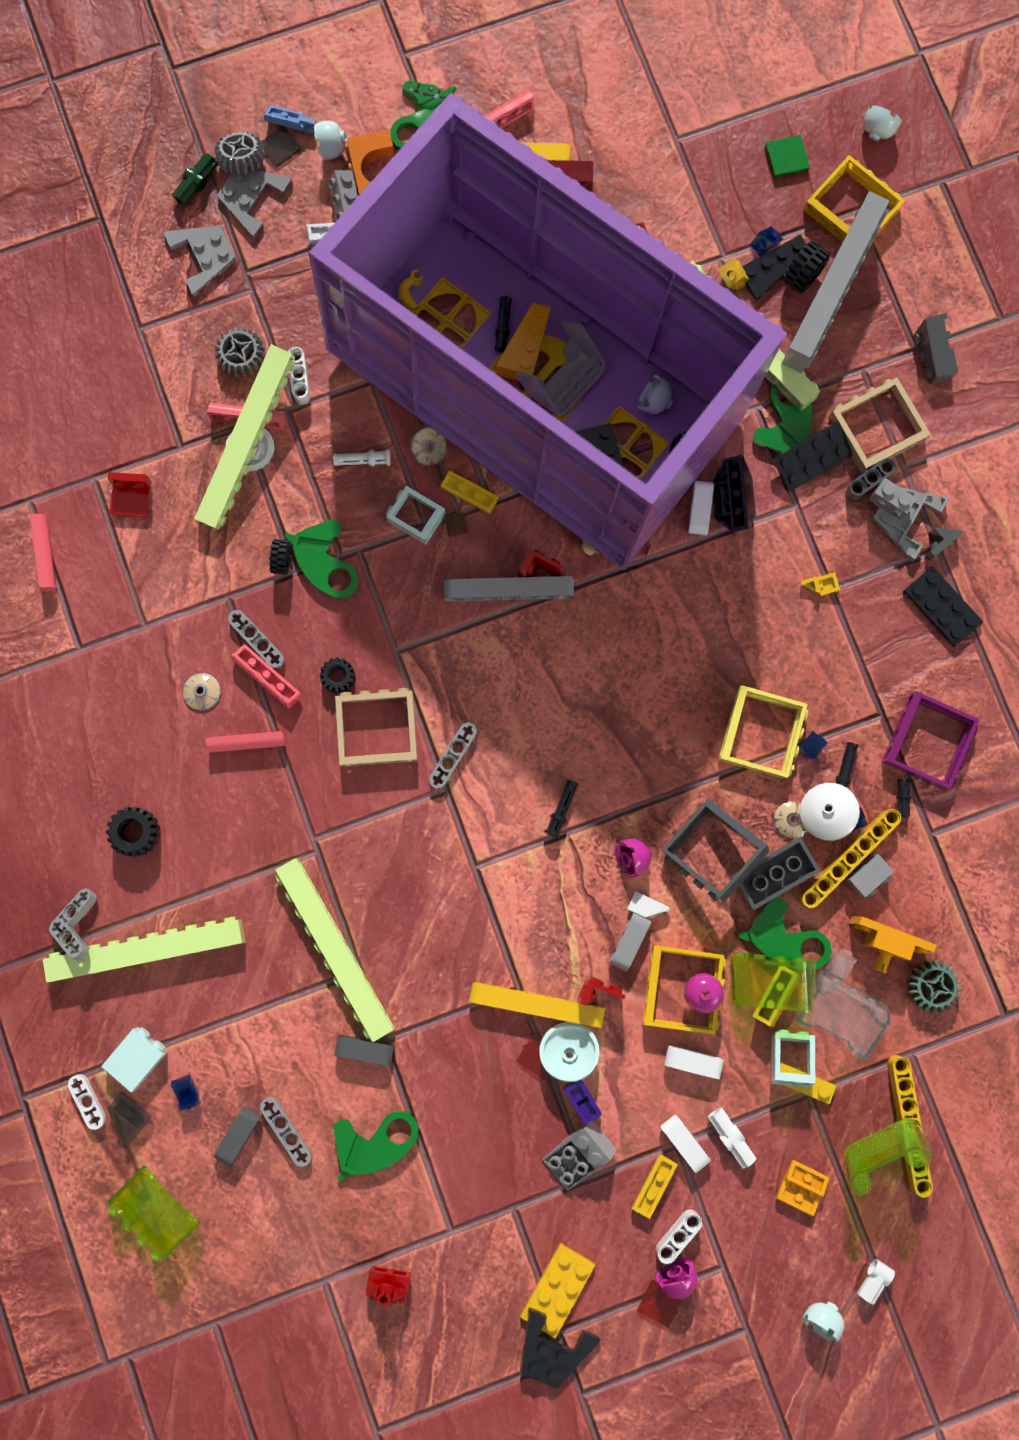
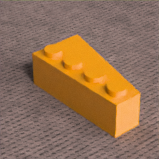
(525, 345)

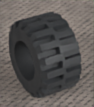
(806, 267)
(118, 826)

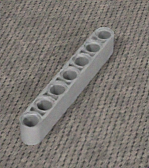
(508, 588)

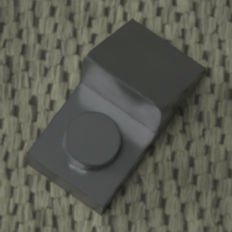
(942, 538)

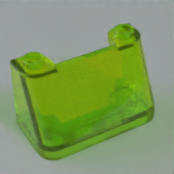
(883, 1147)

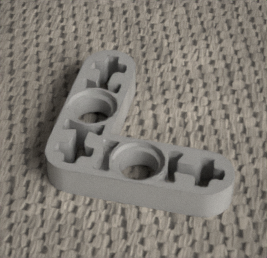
(66, 924)

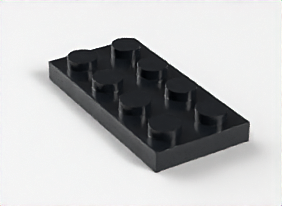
(812, 456)
(943, 606)

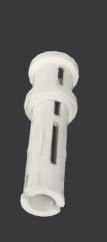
(371, 457)

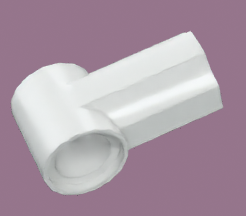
(878, 1277)

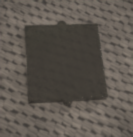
(280, 146)

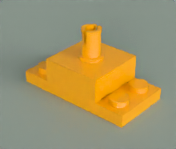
(889, 942)

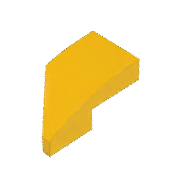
(822, 585)

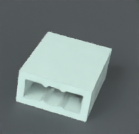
(135, 1058)

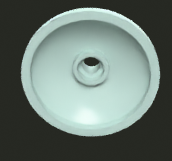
(565, 1039)

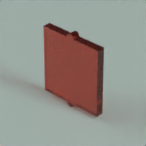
(531, 1056)
(658, 1305)

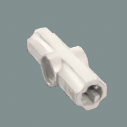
(732, 1138)

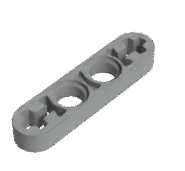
(256, 639)
(450, 754)
(284, 1132)

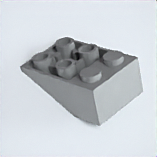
(580, 1155)

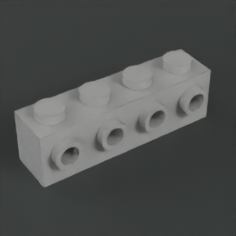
(342, 191)

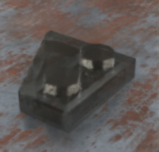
(128, 1118)

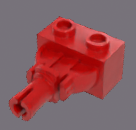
(387, 1285)

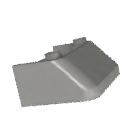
(573, 378)

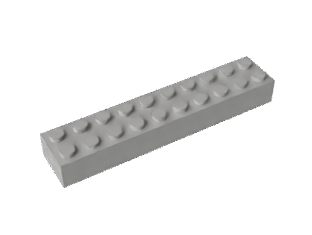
(836, 283)

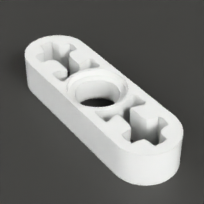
(78, 1100)

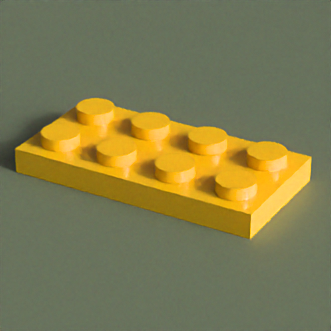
(559, 1288)

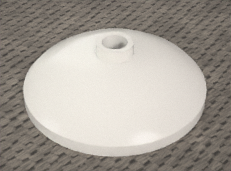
(831, 824)

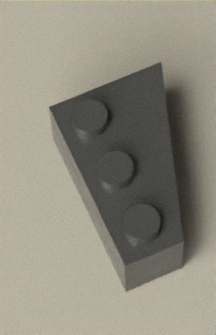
(935, 349)

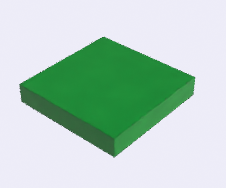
(787, 156)

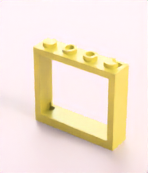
(796, 732)

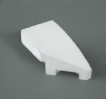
(646, 906)

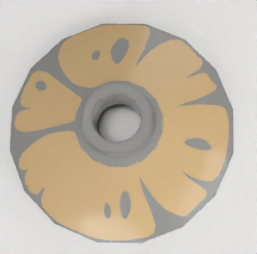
(209, 696)

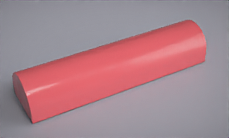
(512, 110)
(230, 414)
(42, 552)
(266, 676)
(245, 741)

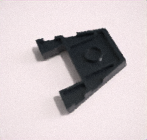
(547, 1359)

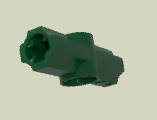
(194, 179)

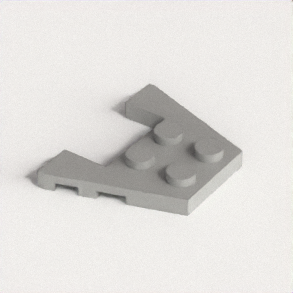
(244, 191)
(210, 249)
(897, 529)

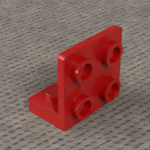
(130, 494)
(537, 558)
(587, 992)

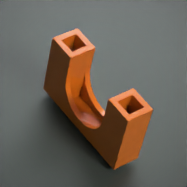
(365, 149)

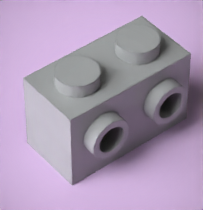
(892, 498)
(869, 876)

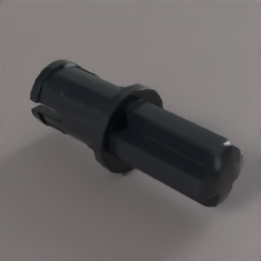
(904, 797)

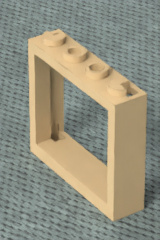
(858, 456)
(383, 694)

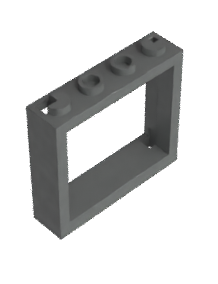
(691, 826)

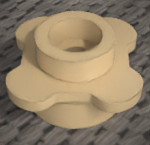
(588, 549)

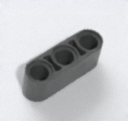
(876, 474)
(364, 1050)
(237, 1136)

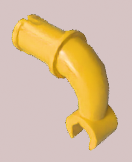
(404, 292)

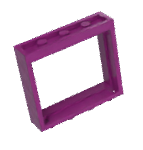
(962, 748)

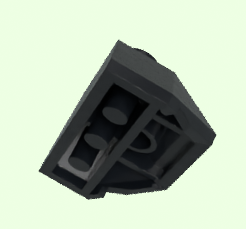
(734, 495)

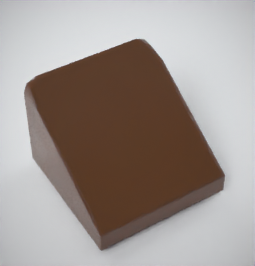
(456, 524)

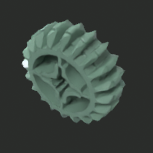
(931, 993)

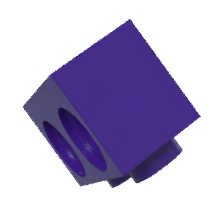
(582, 1101)

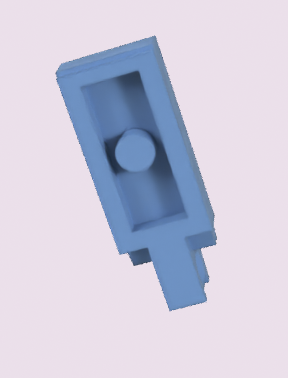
(289, 119)

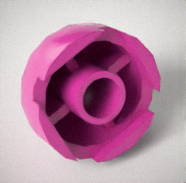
(634, 857)
(694, 990)
(677, 1278)

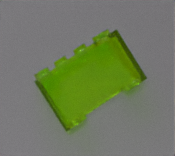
(772, 982)
(151, 1214)

